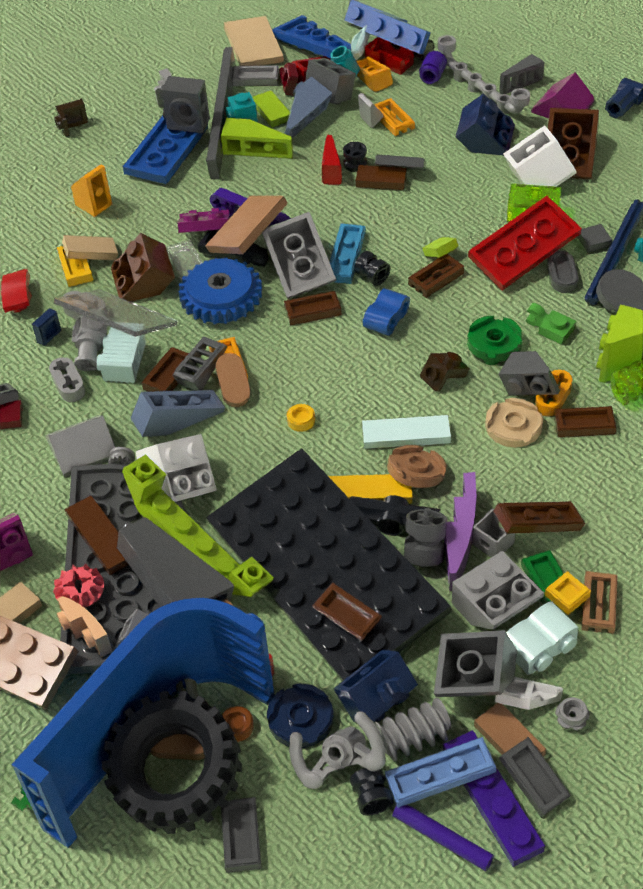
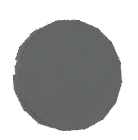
(619, 288)

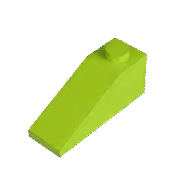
(253, 139)

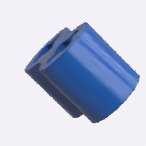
(386, 311)

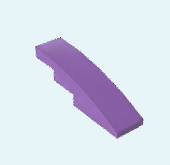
(460, 532)

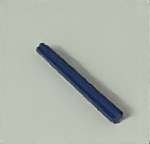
(616, 249)

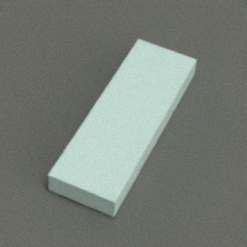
(406, 431)

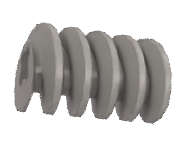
(414, 728)

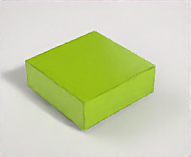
(440, 247)

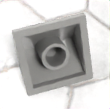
(81, 444)

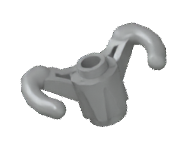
(340, 750)

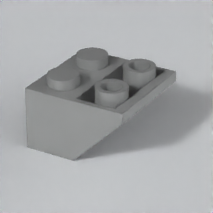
(494, 592)

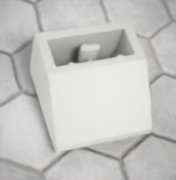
(540, 160)
(185, 467)

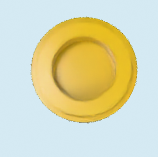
(301, 417)

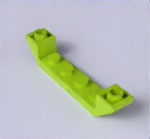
(145, 485)

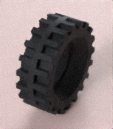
(144, 731)

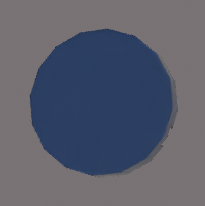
(300, 710)

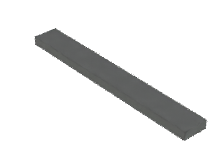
(224, 90)

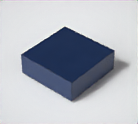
(46, 327)

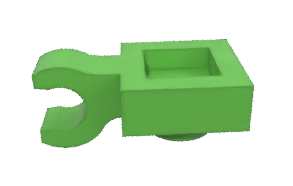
(552, 326)

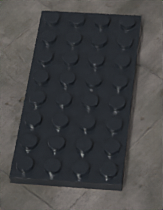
(316, 537)

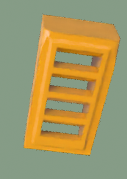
(374, 74)

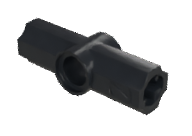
(387, 514)

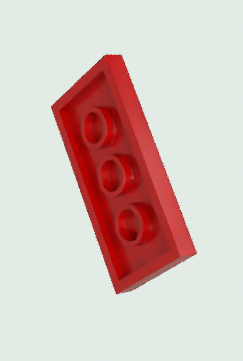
(524, 242)

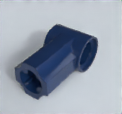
(628, 93)

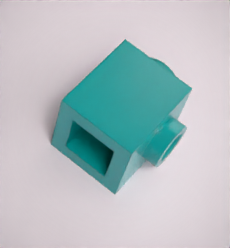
(241, 107)

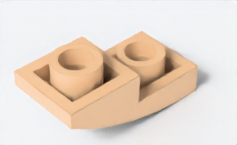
(83, 625)

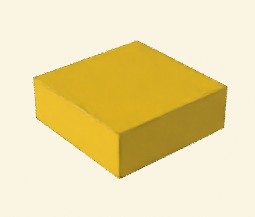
(567, 593)

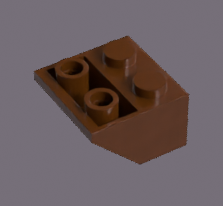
(142, 269)

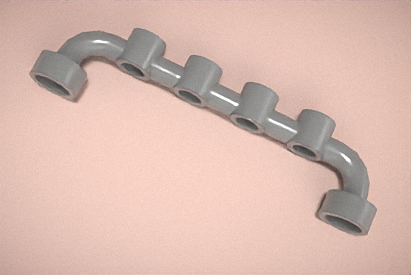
(514, 104)

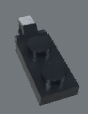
(254, 254)

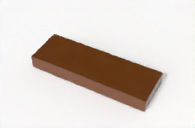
(538, 517)
(97, 533)

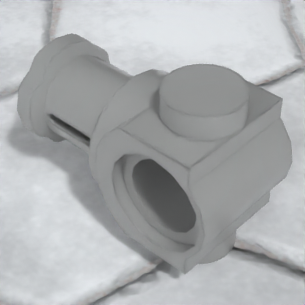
(88, 340)

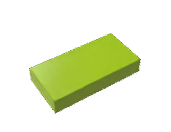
(271, 108)

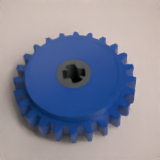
(220, 290)

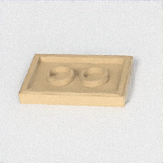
(253, 42)

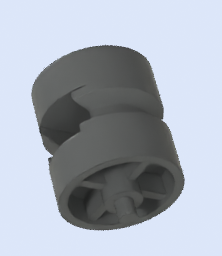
(424, 542)

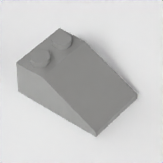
(298, 255)

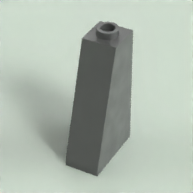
(168, 567)

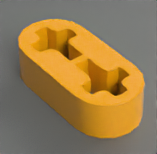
(558, 399)

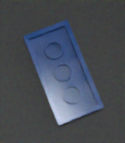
(161, 153)

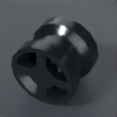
(354, 156)

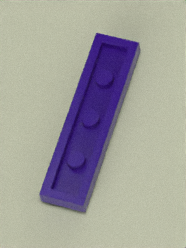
(502, 812)

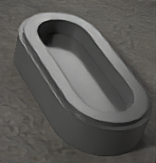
(562, 272)

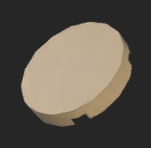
(514, 423)

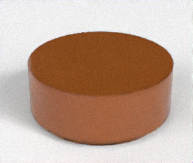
(240, 722)

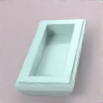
(359, 42)

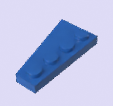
(307, 36)

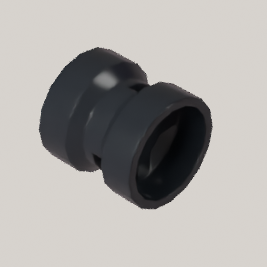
(369, 266)
(371, 791)

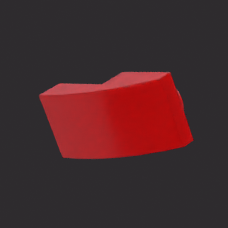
(15, 291)

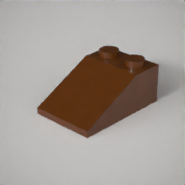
(577, 135)

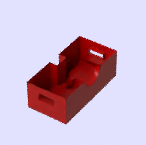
(384, 53)

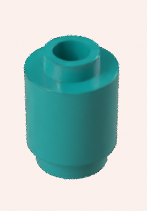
(345, 58)

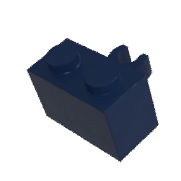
(376, 686)

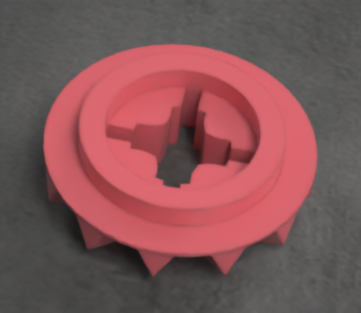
(91, 582)

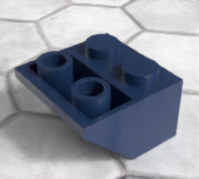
(485, 127)

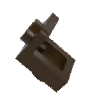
(70, 115)
(442, 367)

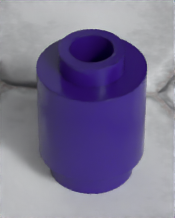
(432, 67)

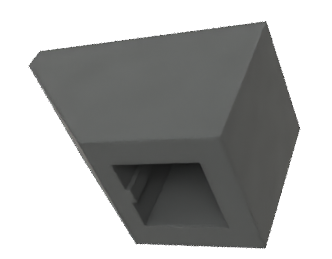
(527, 375)

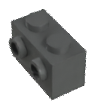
(333, 77)

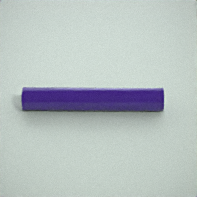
(444, 836)

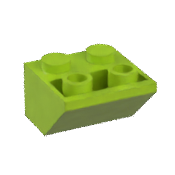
(622, 343)

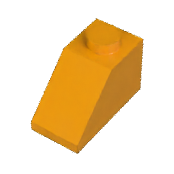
(92, 192)

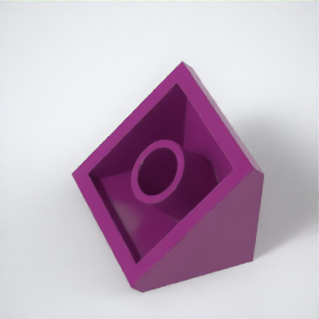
(566, 93)

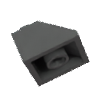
(475, 664)

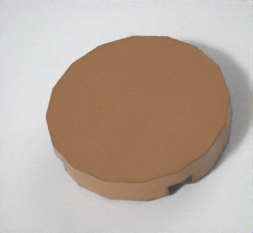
(416, 467)

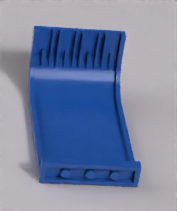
(174, 643)

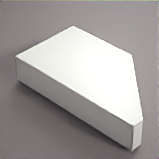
(529, 694)

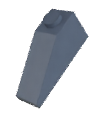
(309, 102)
(170, 411)

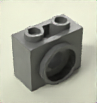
(185, 104)

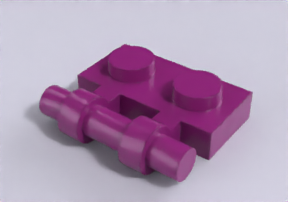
(202, 221)

